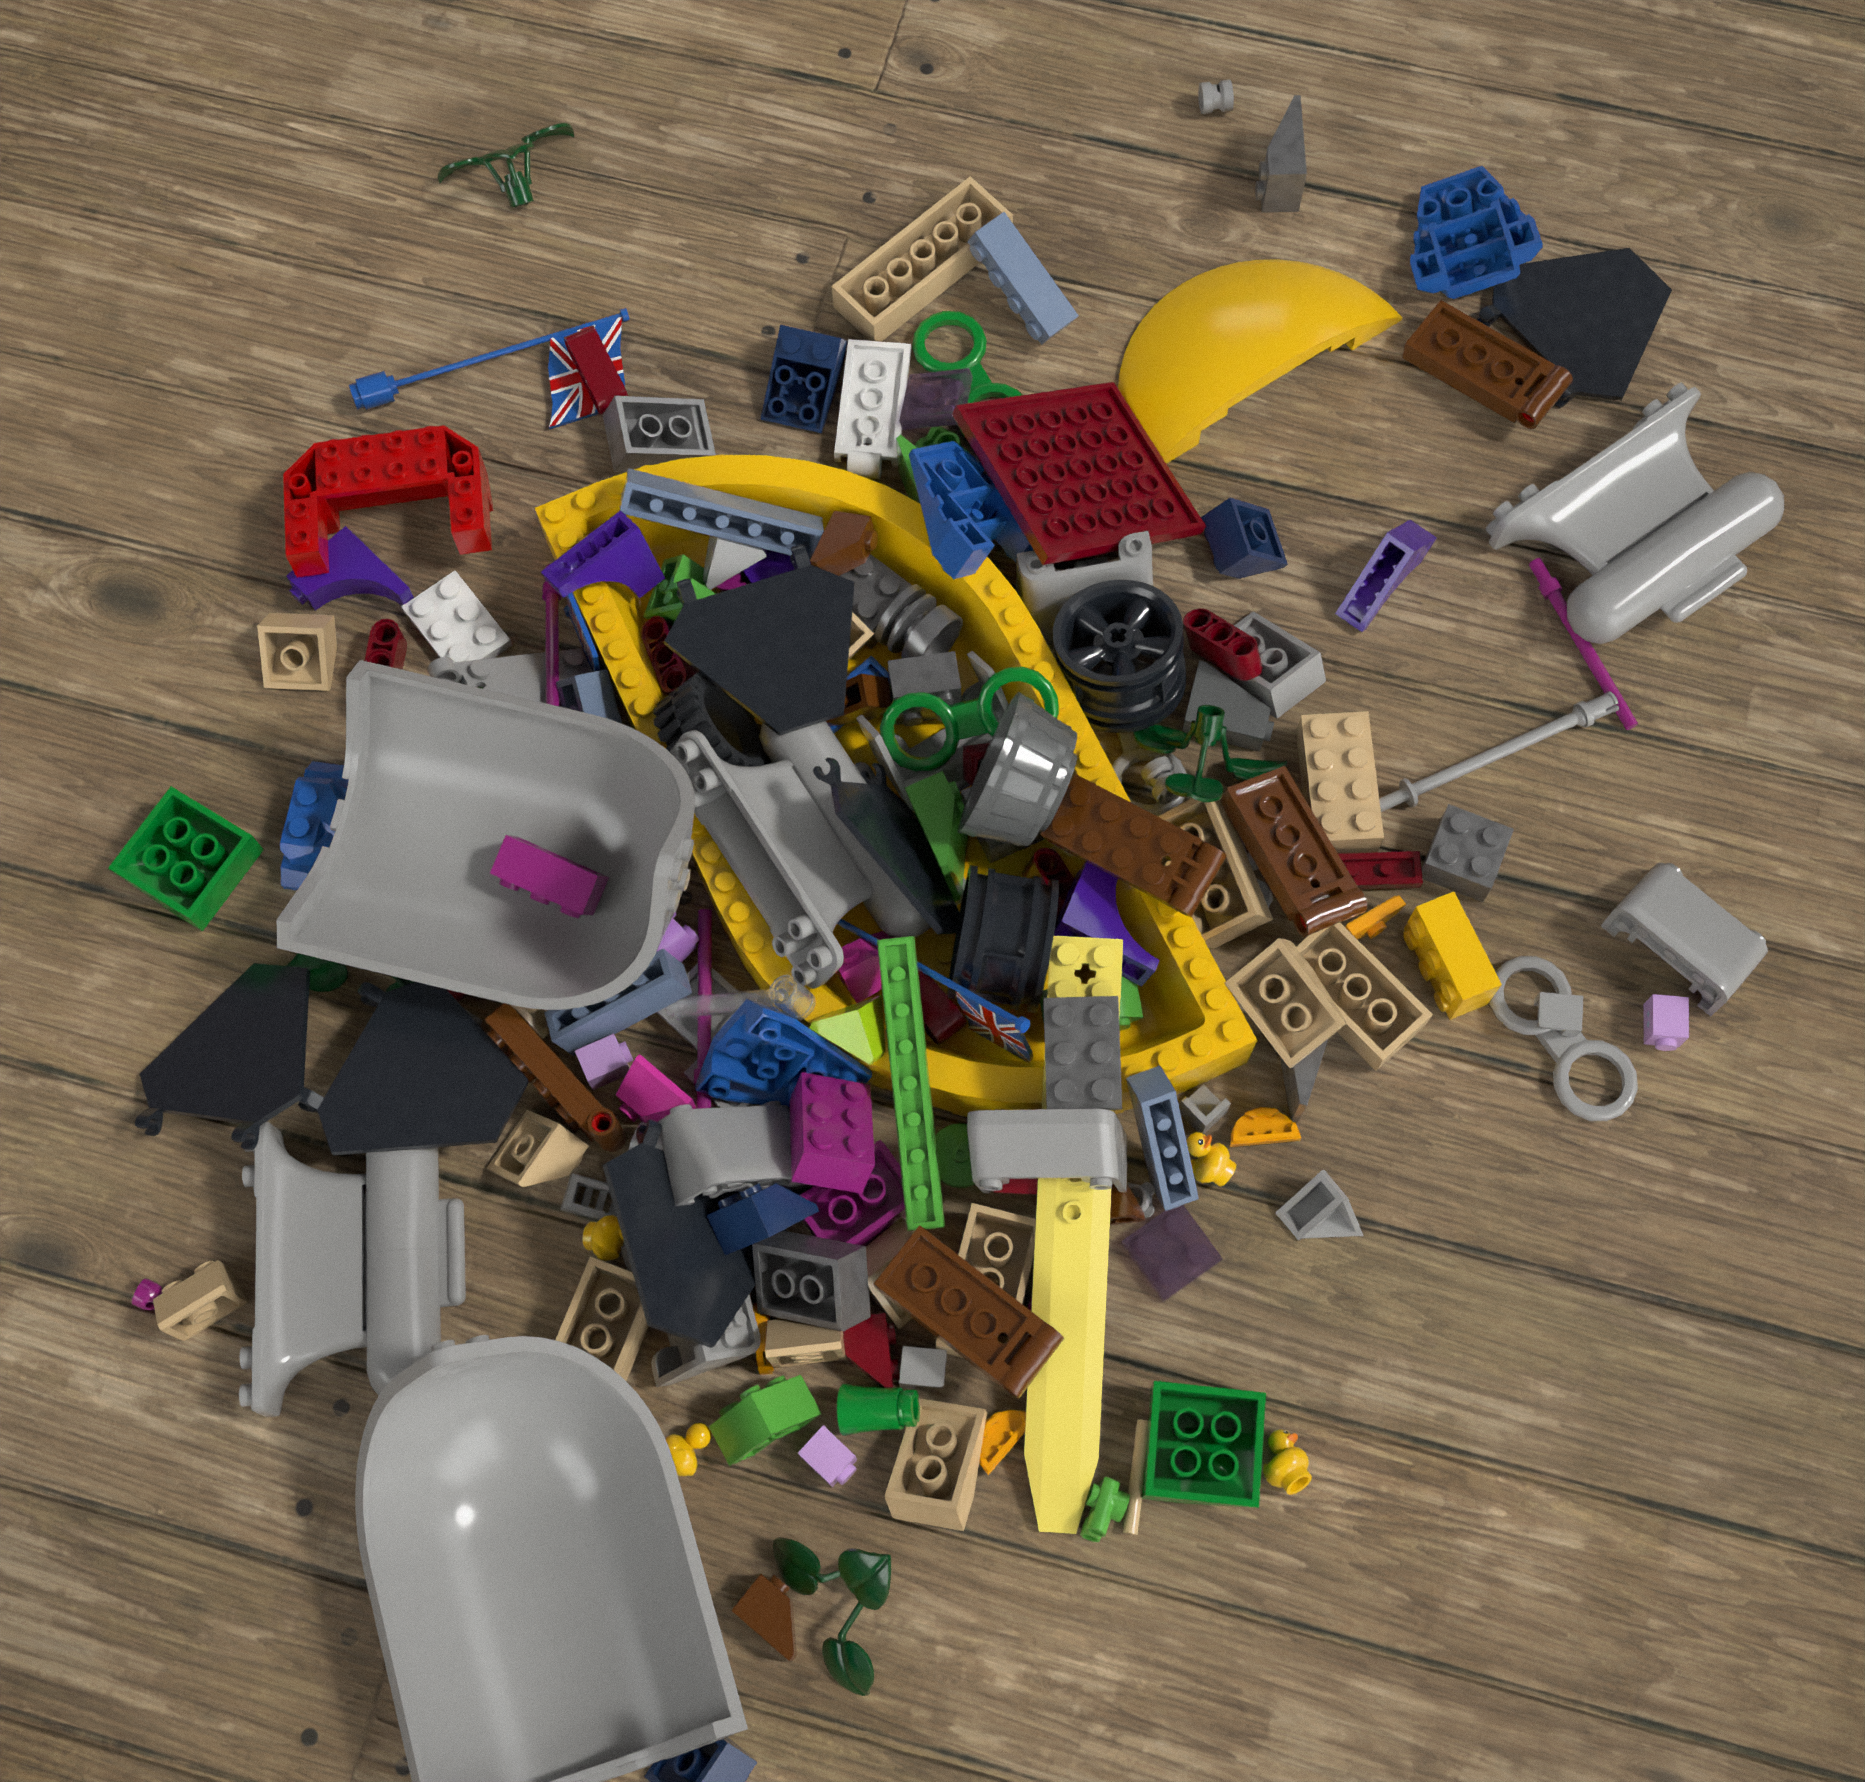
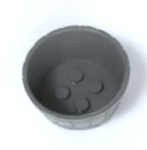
(1020, 776)

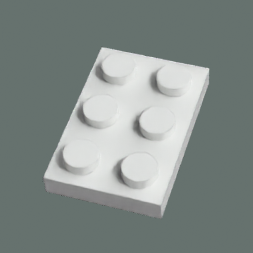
(456, 622)

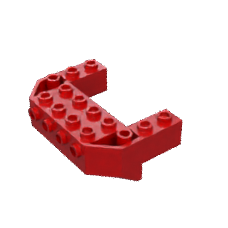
(383, 472)

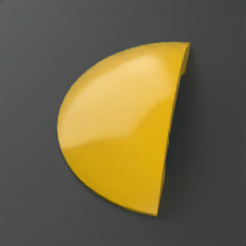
(1233, 336)

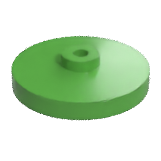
(954, 1156)

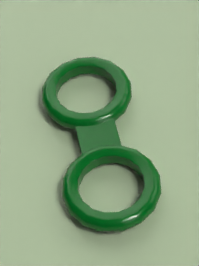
(981, 384)
(960, 719)

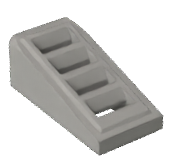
(570, 1195)

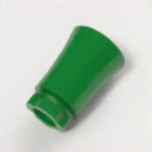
(876, 1409)

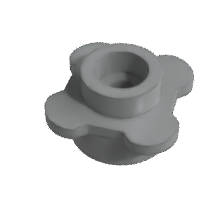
(1145, 1193)

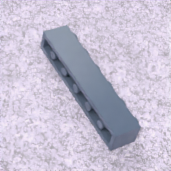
(719, 513)

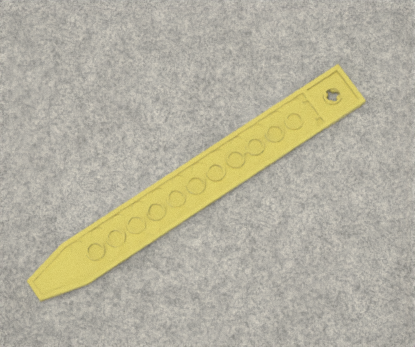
(1070, 1291)

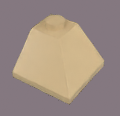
(537, 1152)

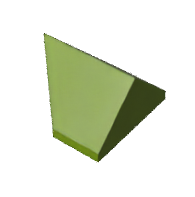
(855, 1029)

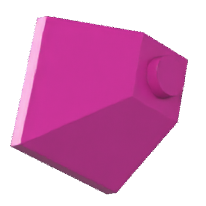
(861, 968)
(649, 1093)

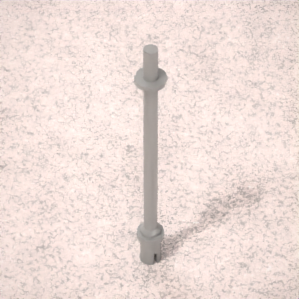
(1582, 714)

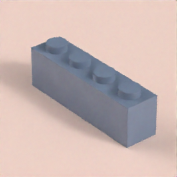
(1022, 278)
(655, 989)
(1162, 1137)

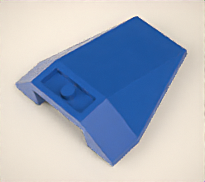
(763, 1054)

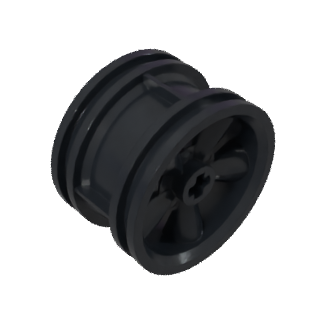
(1115, 625)
(1004, 937)

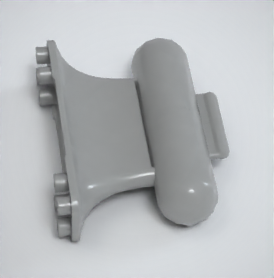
(1644, 525)
(792, 847)
(347, 1265)

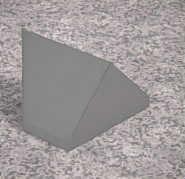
(727, 559)
(1320, 1211)

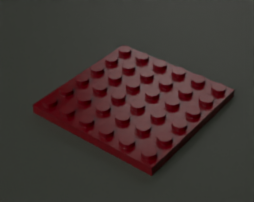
(1077, 471)

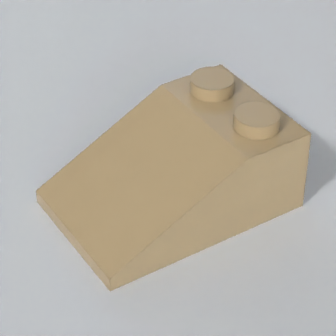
(1286, 1001)
(800, 1343)
(938, 1466)

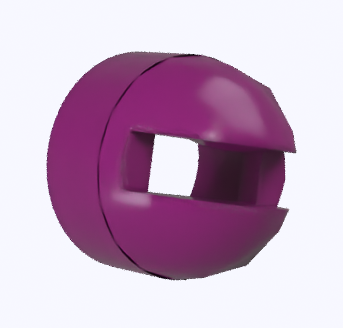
(145, 1293)

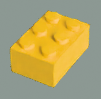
(1451, 956)

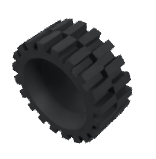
(709, 710)

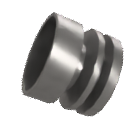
(917, 625)

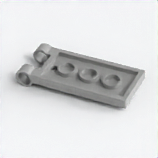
(511, 675)

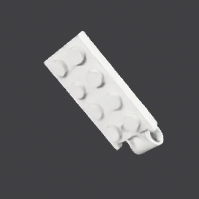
(871, 405)

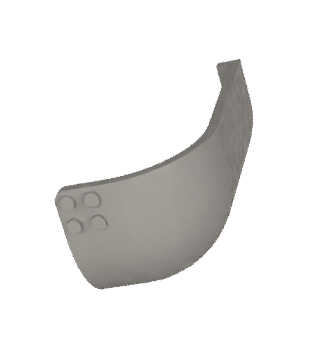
(425, 809)
(535, 1570)

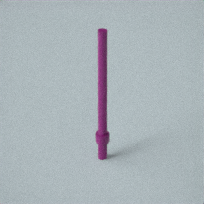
(1552, 590)
(551, 600)
(704, 987)

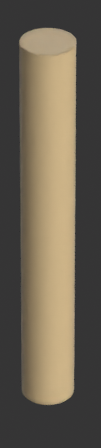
(1136, 1480)

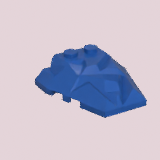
(1470, 235)
(310, 820)

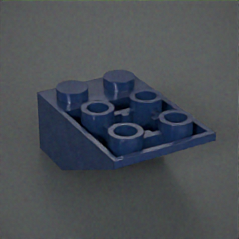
(803, 378)

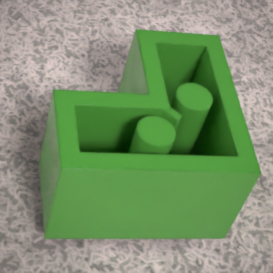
(664, 596)
(763, 1417)

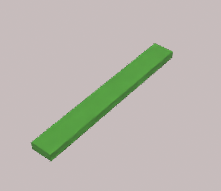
(910, 1083)

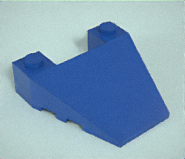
(962, 509)

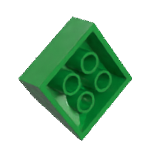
(186, 858)
(1204, 1445)

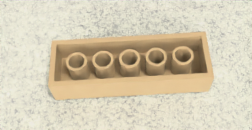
(916, 263)

